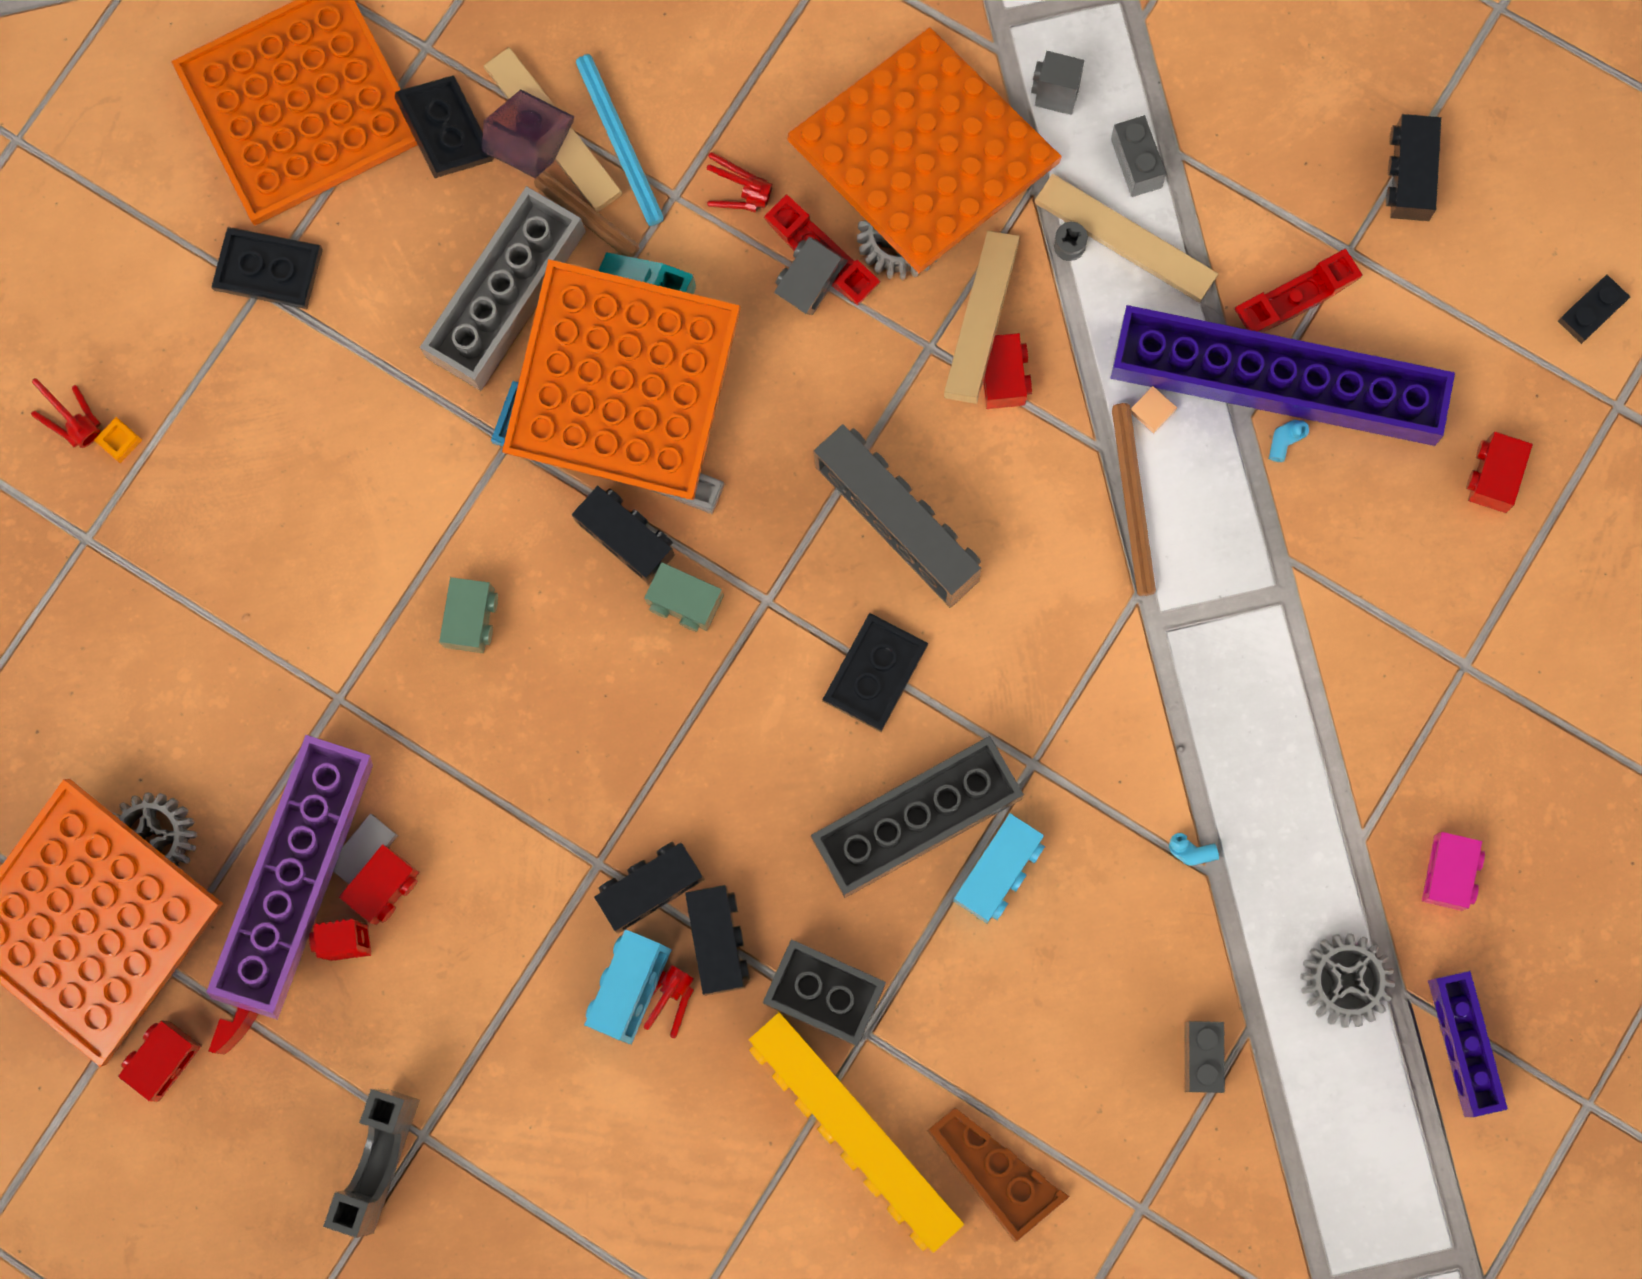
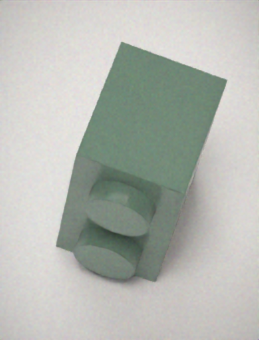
(683, 597)
(468, 615)

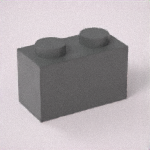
(1057, 82)
(1138, 156)
(809, 275)
(1204, 1057)

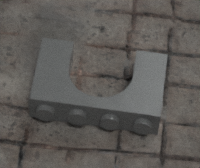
(361, 1203)

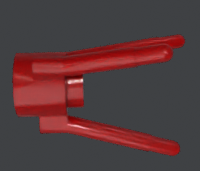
(755, 189)
(81, 429)
(675, 984)

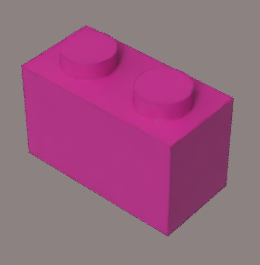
(1453, 871)

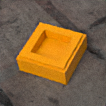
(118, 440)

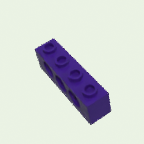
(1467, 1044)

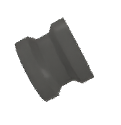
(1070, 248)

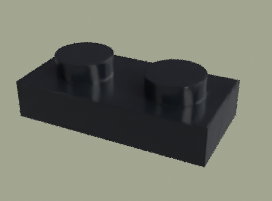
(1594, 309)

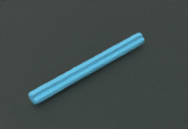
(619, 140)

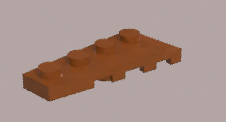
(1005, 1184)

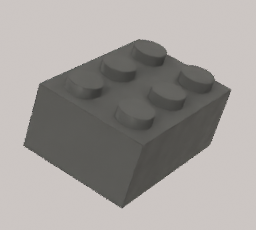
(824, 992)

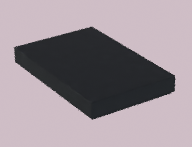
(443, 126)
(267, 268)
(875, 672)

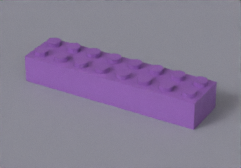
(290, 877)

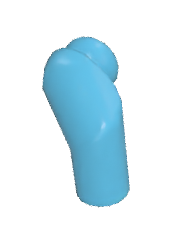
(1285, 436)
(1191, 854)

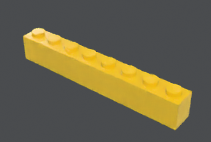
(856, 1132)

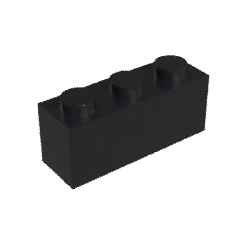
(1414, 167)
(623, 533)
(648, 886)
(717, 940)

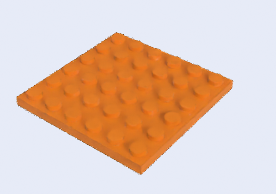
(296, 103)
(924, 149)
(621, 379)
(93, 921)

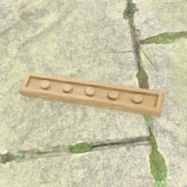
(573, 155)
(1127, 238)
(981, 317)

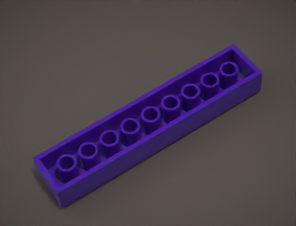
(1283, 375)

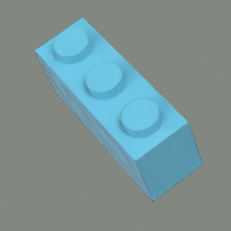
(1000, 869)
(627, 986)

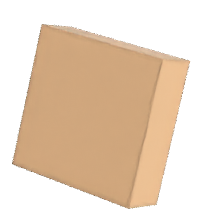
(1153, 409)

